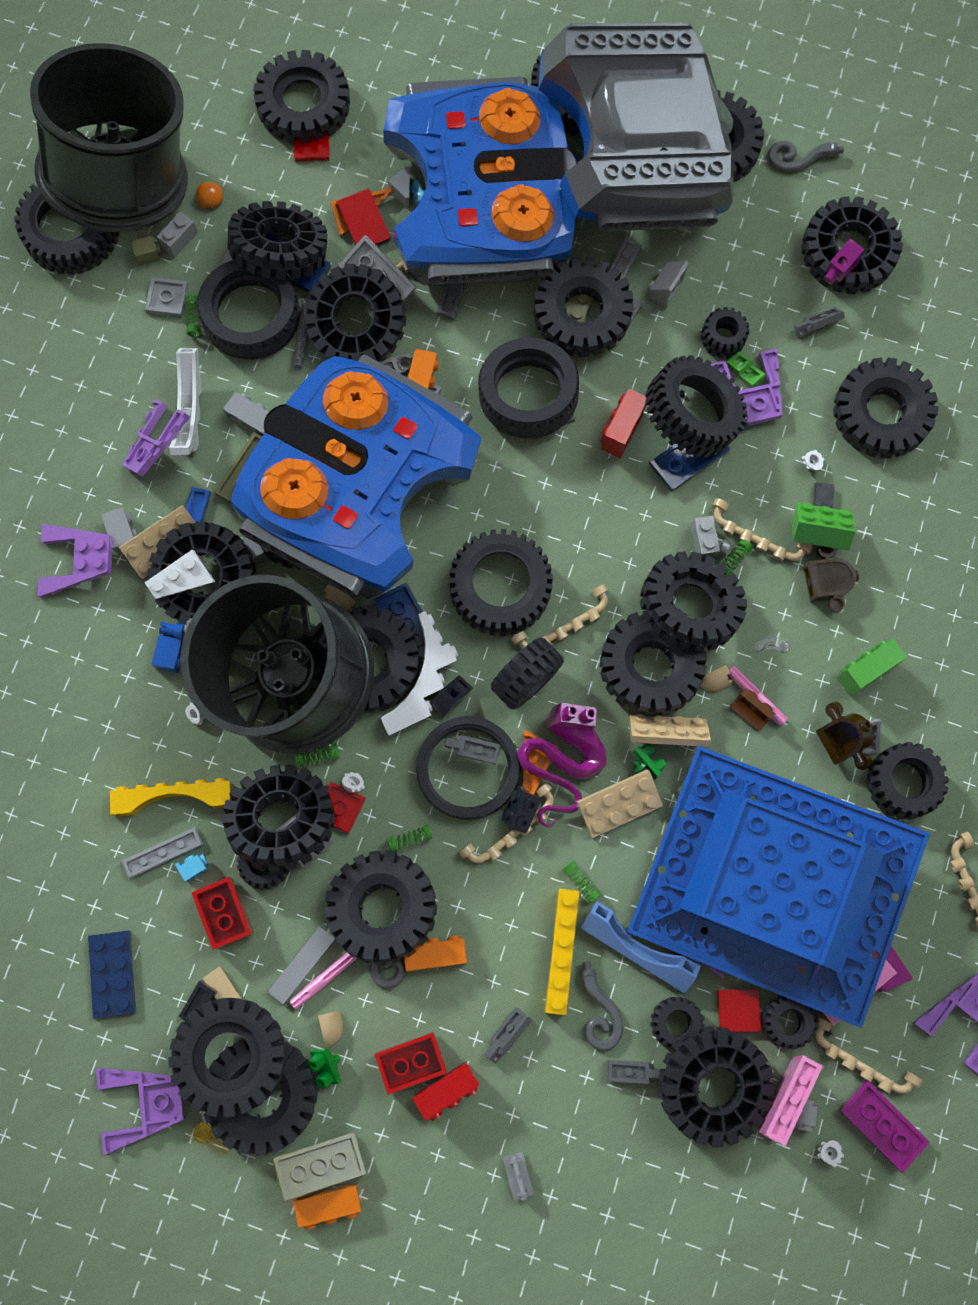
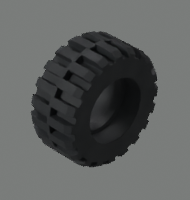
(527, 673)
(927, 766)

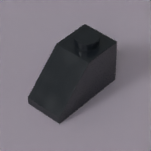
(451, 695)

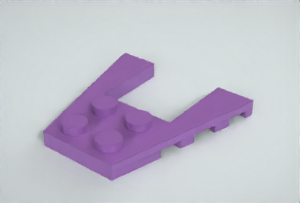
(762, 401)
(147, 450)
(90, 561)
(963, 997)
(159, 1104)

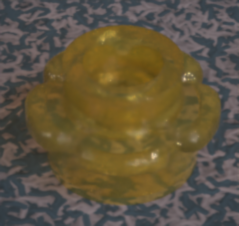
(202, 1133)

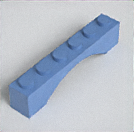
(673, 969)

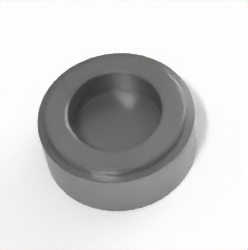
(724, 548)

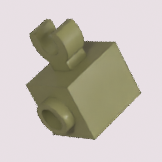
(145, 248)

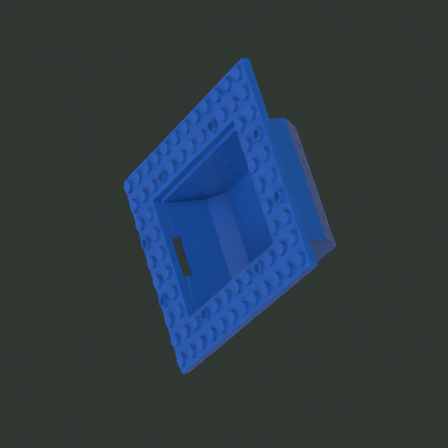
(779, 885)

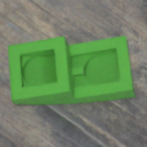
(744, 370)

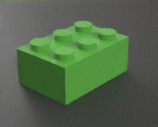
(823, 526)
(870, 666)

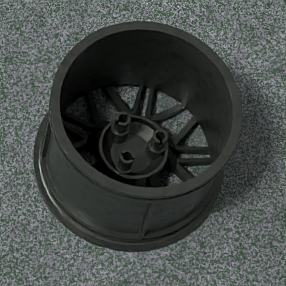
(108, 178)
(284, 667)

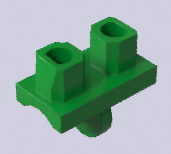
(642, 754)
(326, 1065)

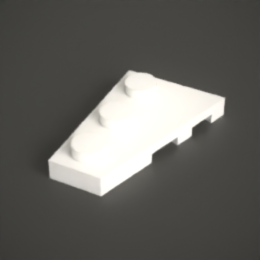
(181, 575)

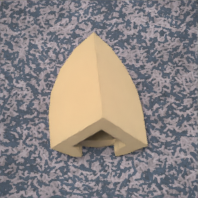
(339, 597)
(717, 680)
(331, 1027)

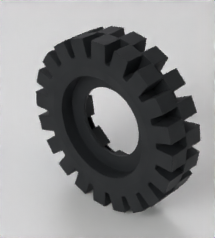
(294, 124)
(700, 632)
(189, 1049)

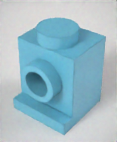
(193, 867)

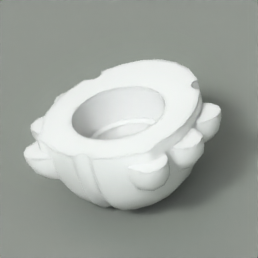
(816, 460)
(193, 714)
(352, 782)
(835, 1149)

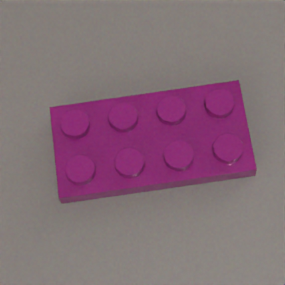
(884, 1126)

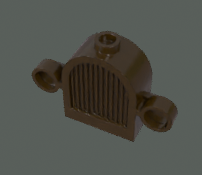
(829, 579)
(846, 736)

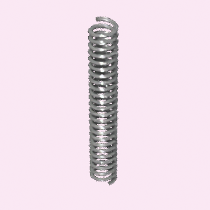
(298, 343)

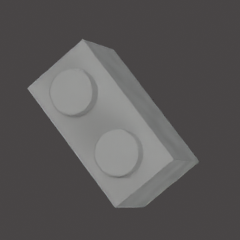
(177, 234)
(119, 527)
(705, 537)

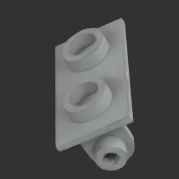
(518, 1176)

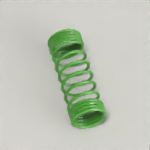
(192, 328)
(743, 545)
(333, 749)
(428, 835)
(568, 869)

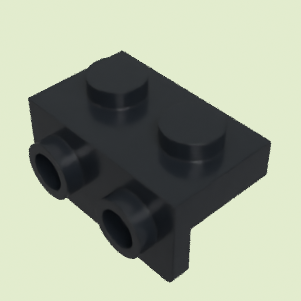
(521, 809)

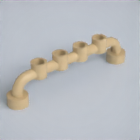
(762, 543)
(575, 624)
(509, 839)
(959, 865)
(867, 1072)

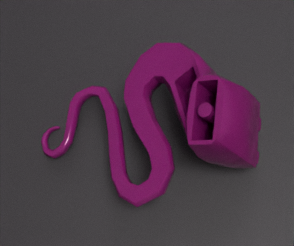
(576, 727)

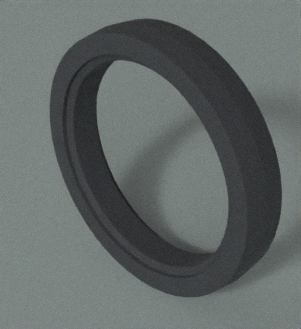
(467, 723)

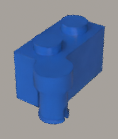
(169, 647)

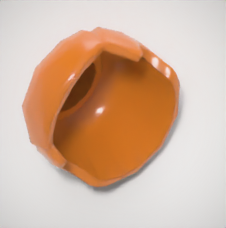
(209, 195)

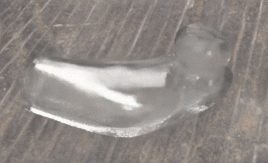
(772, 642)

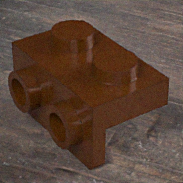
(752, 709)

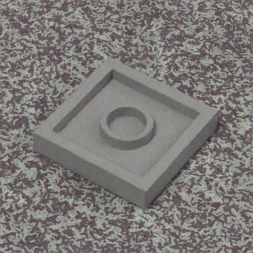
(166, 297)

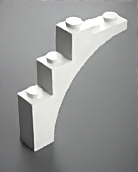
(188, 401)
(435, 657)

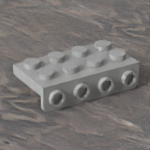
(369, 254)

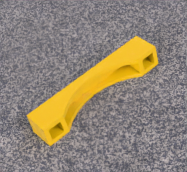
(130, 801)
(562, 952)

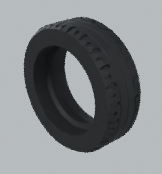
(247, 344)
(523, 353)

